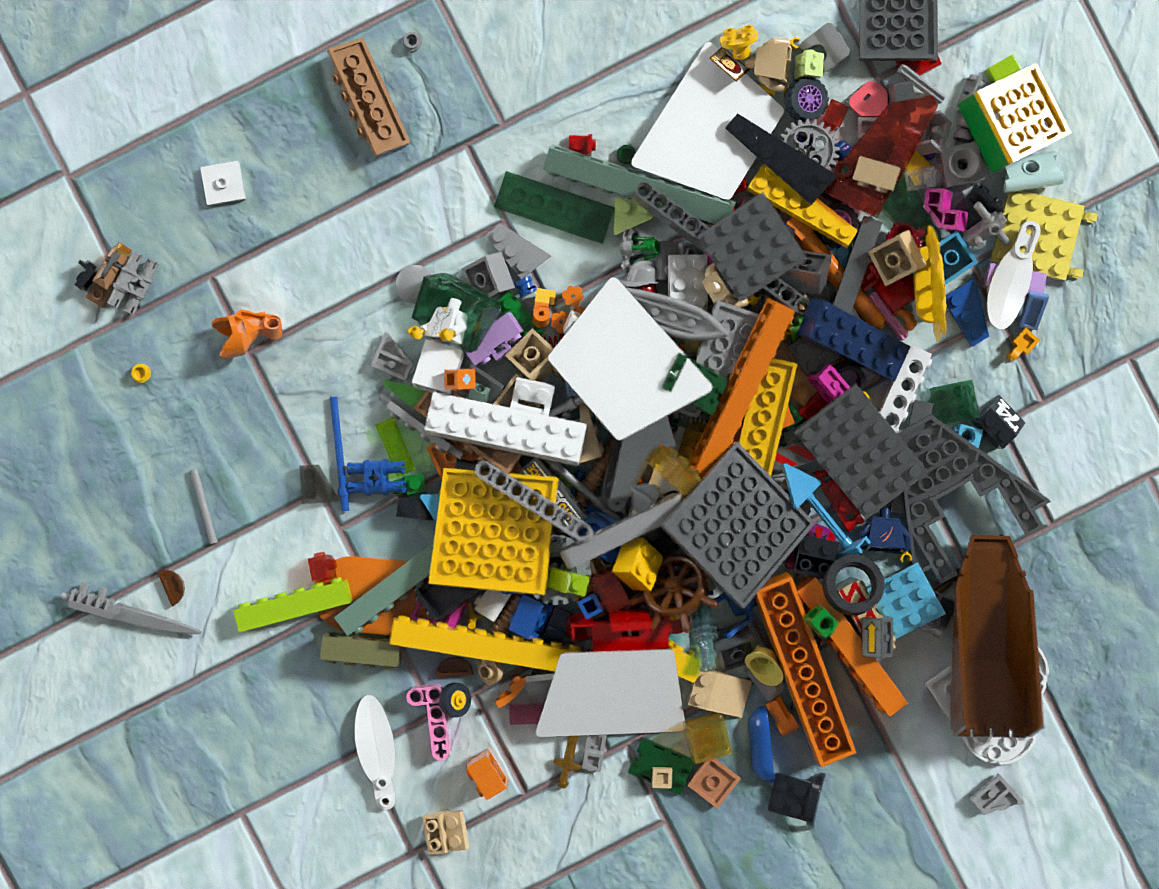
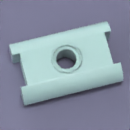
(1043, 169)

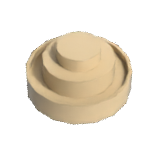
(490, 671)

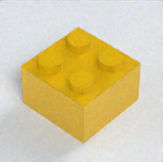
(638, 564)

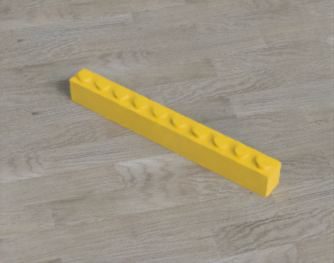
(478, 643)

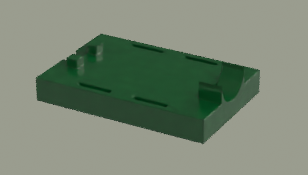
(708, 401)
(651, 756)

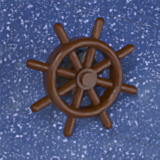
(677, 591)

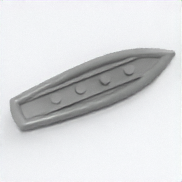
(679, 317)

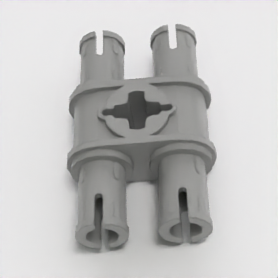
(129, 274)

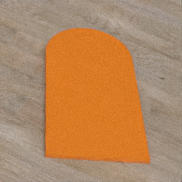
(362, 576)

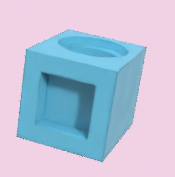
(974, 433)

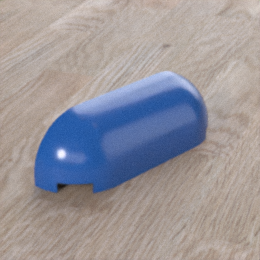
(761, 744)

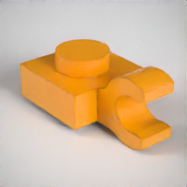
(1024, 343)

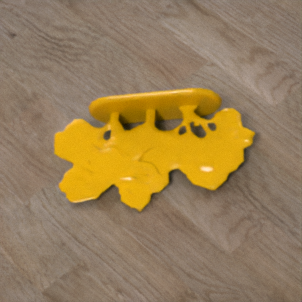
(930, 286)

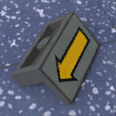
(877, 637)

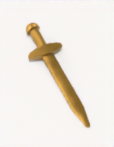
(567, 762)

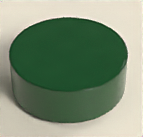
(625, 154)

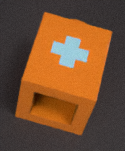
(459, 379)

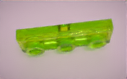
(390, 438)

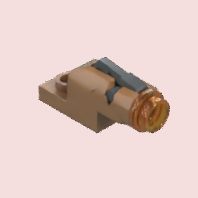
(108, 274)

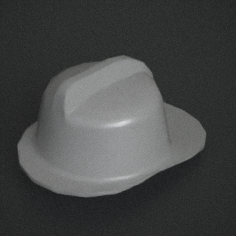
(639, 274)

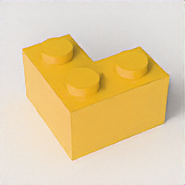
(686, 664)

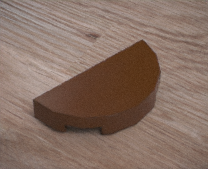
(173, 585)
(454, 667)

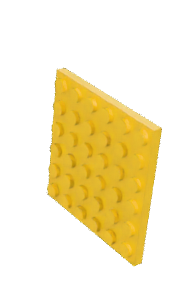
(489, 537)

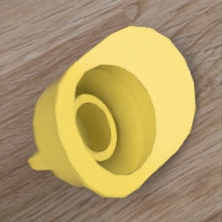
(764, 666)

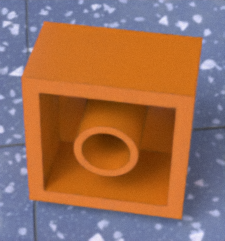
(486, 774)

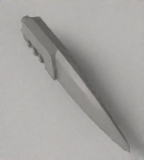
(121, 612)

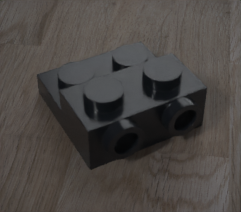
(975, 195)

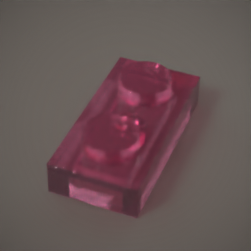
(525, 713)

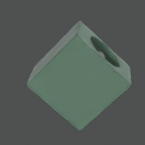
(480, 393)

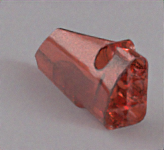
(888, 140)

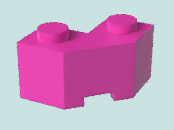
(938, 204)

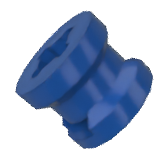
(525, 286)

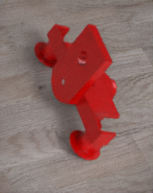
(607, 633)

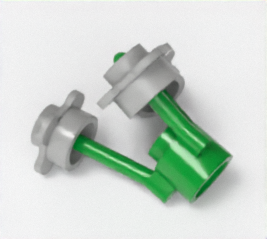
(630, 240)

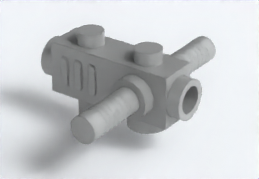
(990, 225)

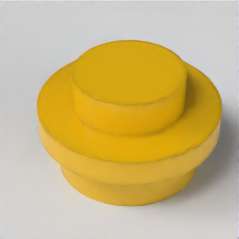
(140, 373)

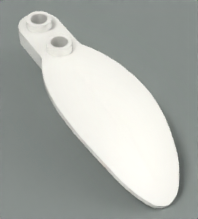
(1012, 279)
(376, 748)

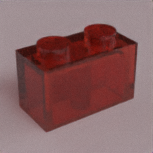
(610, 590)

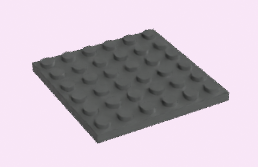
(738, 525)

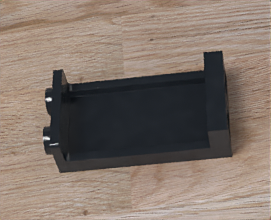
(443, 600)

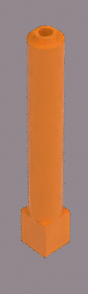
(810, 242)

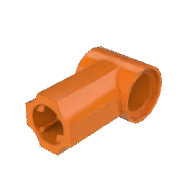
(783, 719)

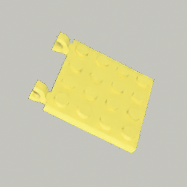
(1058, 231)

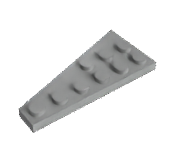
(722, 353)

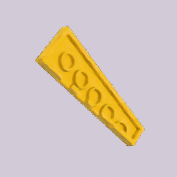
(816, 216)

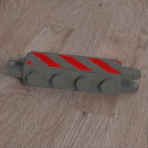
(793, 454)

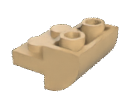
(445, 831)

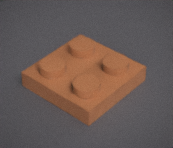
(713, 781)

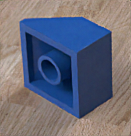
(531, 616)

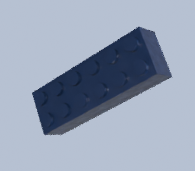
(853, 339)

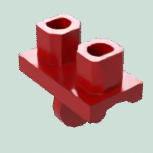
(870, 277)

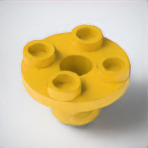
(739, 40)

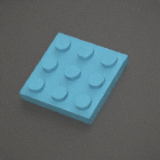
(909, 600)

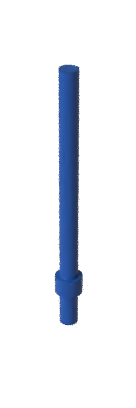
(343, 490)

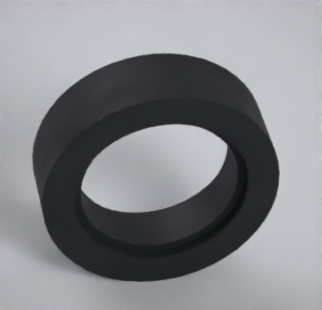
(874, 574)

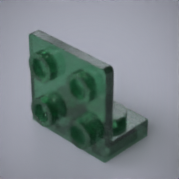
(955, 402)

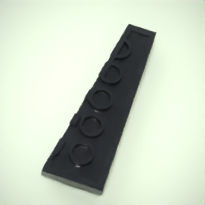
(792, 166)

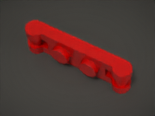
(839, 501)

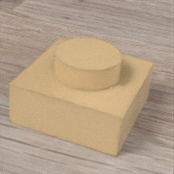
(661, 777)

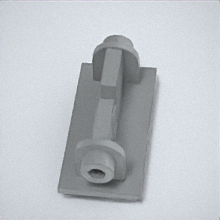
(971, 86)

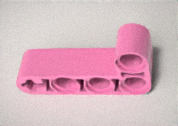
(434, 722)

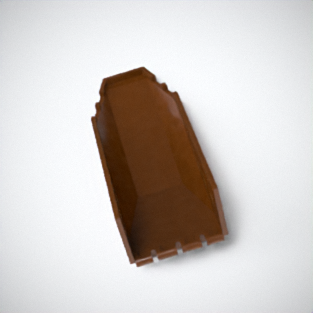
(994, 645)

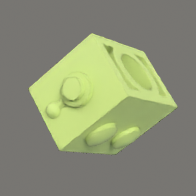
(808, 65)

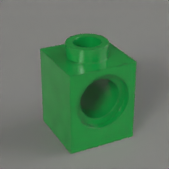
(814, 618)

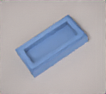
(1033, 310)

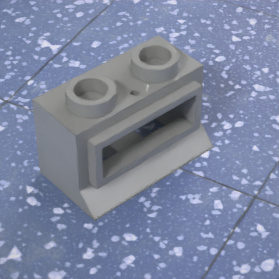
(940, 127)

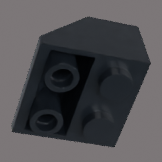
(814, 556)

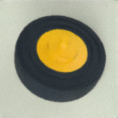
(455, 699)

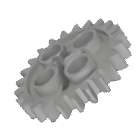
(826, 154)

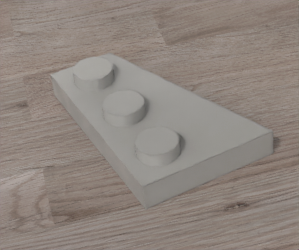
(516, 250)

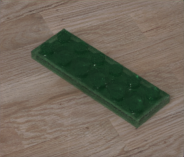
(554, 207)

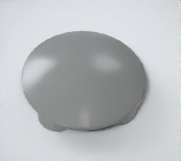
(409, 282)

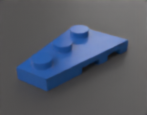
(968, 312)

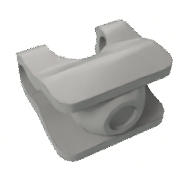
(831, 42)

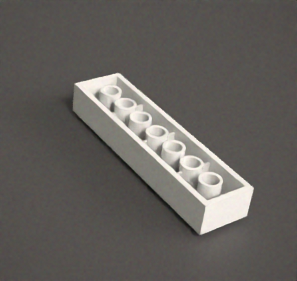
(505, 429)

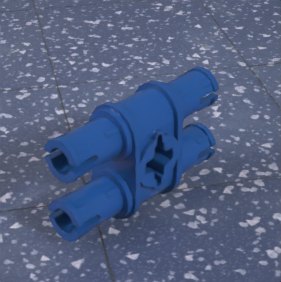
(372, 485)

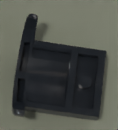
(796, 797)

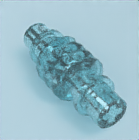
(701, 638)

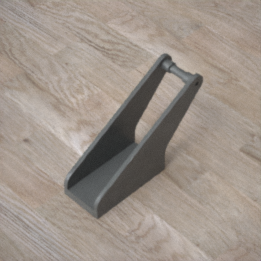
(628, 461)

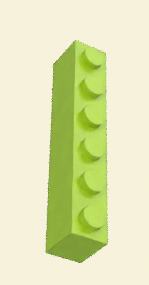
(293, 605)

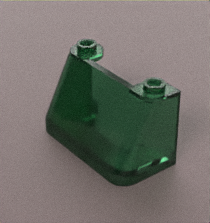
(480, 308)

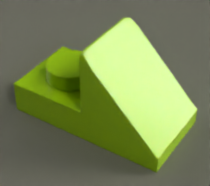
(567, 581)

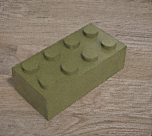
(360, 649)

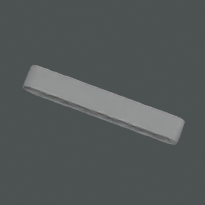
(525, 498)
(620, 532)

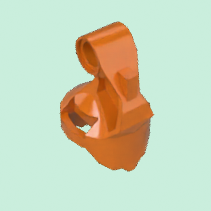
(243, 330)

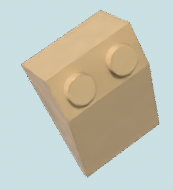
(719, 693)

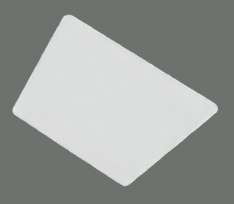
(691, 136)
(620, 360)
(613, 694)

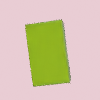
(1002, 69)

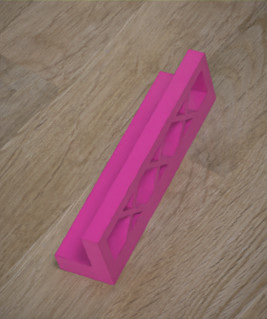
(828, 383)

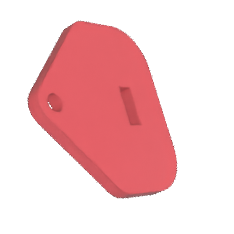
(874, 104)

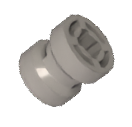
(963, 132)

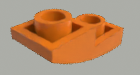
(515, 686)

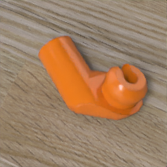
(908, 317)

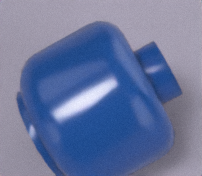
(844, 147)

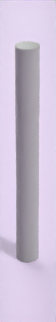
(203, 506)

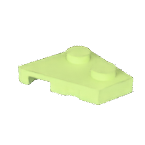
(629, 215)

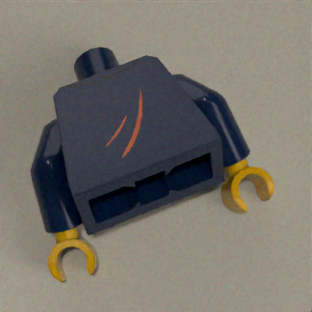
(886, 535)

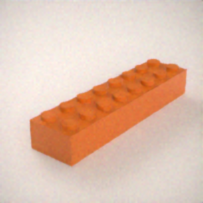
(849, 644)

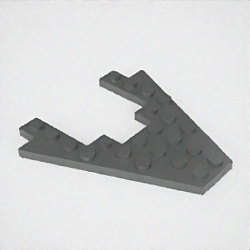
(950, 464)

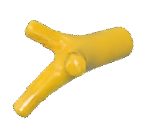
(472, 617)

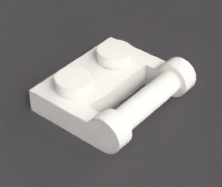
(533, 392)

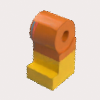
(541, 313)

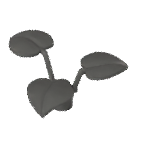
(642, 498)

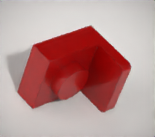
(582, 144)

